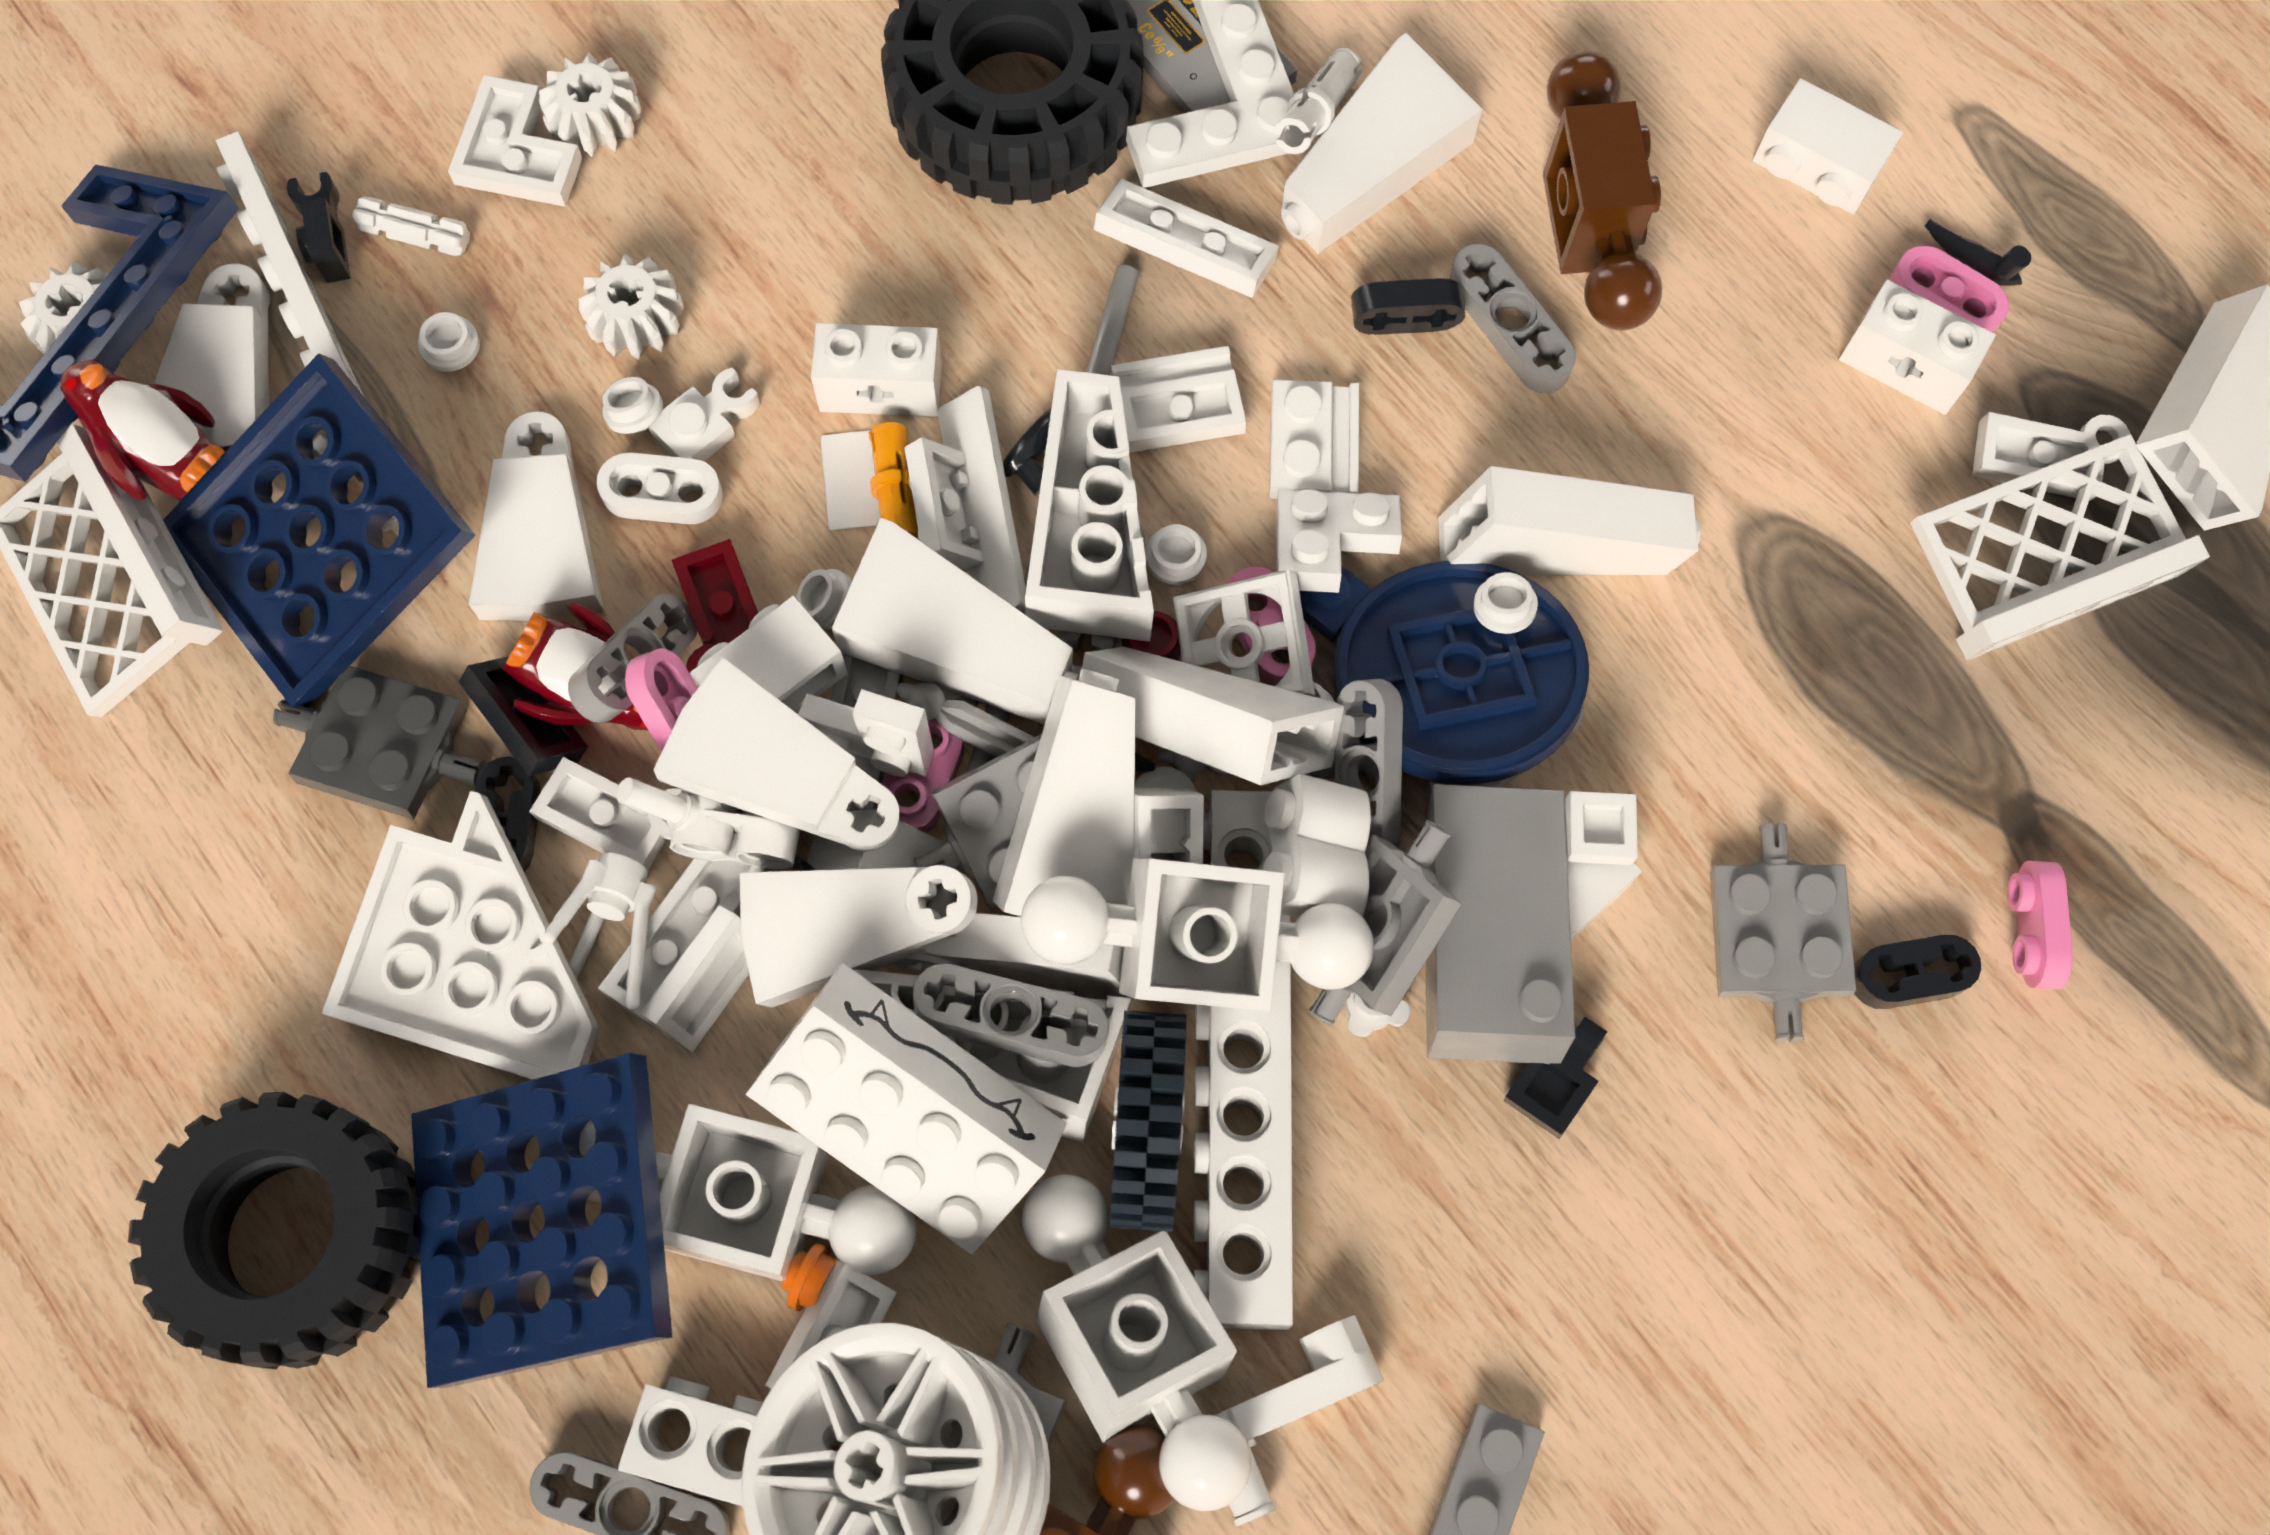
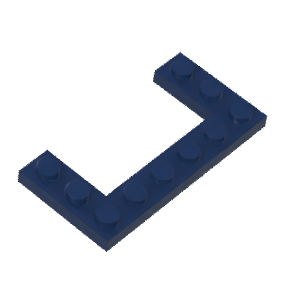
(173, 232)

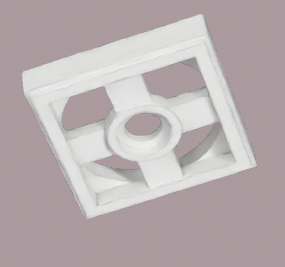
(1282, 587)

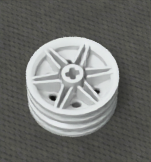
(896, 1456)

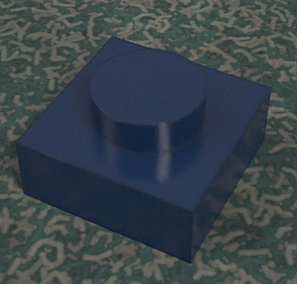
(1330, 610)

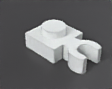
(699, 424)

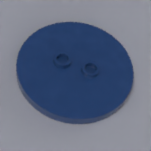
(1470, 696)

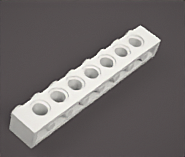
(1265, 1296)

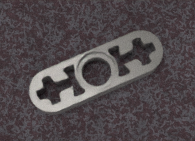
(1513, 344)
(612, 661)
(1386, 752)
(1064, 1009)
(589, 1473)

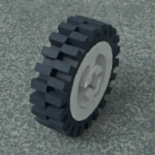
(1148, 1121)

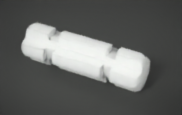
(411, 226)

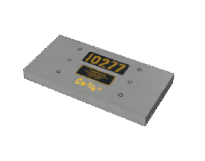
(1180, 55)

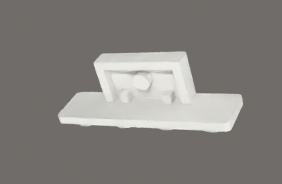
(965, 496)

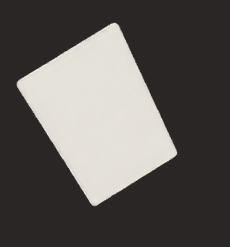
(847, 478)

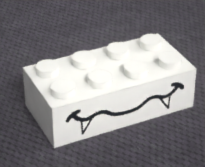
(908, 1109)

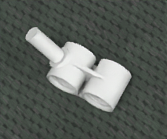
(714, 829)

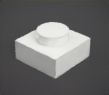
(1601, 827)

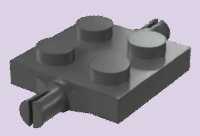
(378, 742)

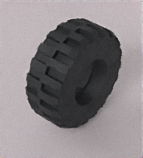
(1013, 142)

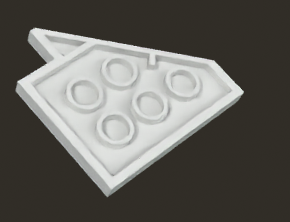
(458, 955)

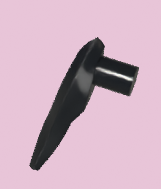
(2001, 269)
(1022, 457)

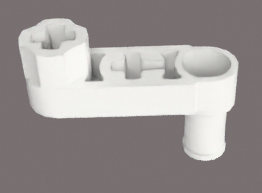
(1340, 1369)

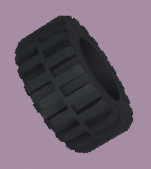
(195, 1204)

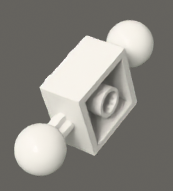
(1198, 933)
(751, 1195)
(1136, 1340)

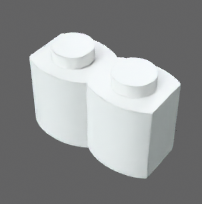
(1319, 843)

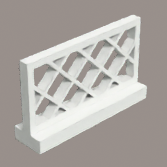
(146, 552)
(2062, 597)

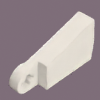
(223, 353)
(533, 531)
(766, 759)
(809, 922)
(999, 948)

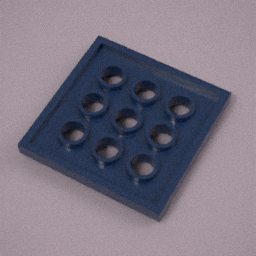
(385, 578)
(624, 1235)

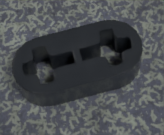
(1407, 306)
(518, 820)
(1912, 958)

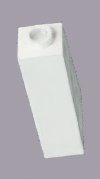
(1381, 144)
(2215, 415)
(1568, 526)
(944, 627)
(1223, 718)
(1077, 796)

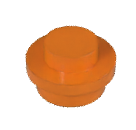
(807, 1276)

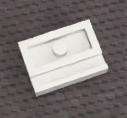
(1180, 399)
(1314, 437)

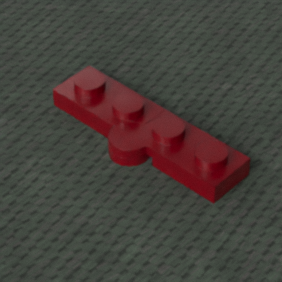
(715, 595)

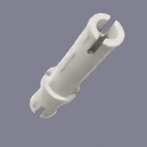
(1313, 107)

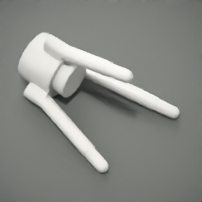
(613, 888)

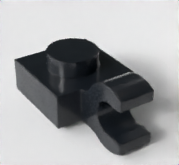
(322, 234)
(1557, 1091)

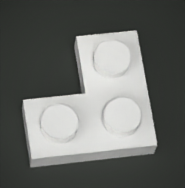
(503, 156)
(1321, 524)
(877, 728)

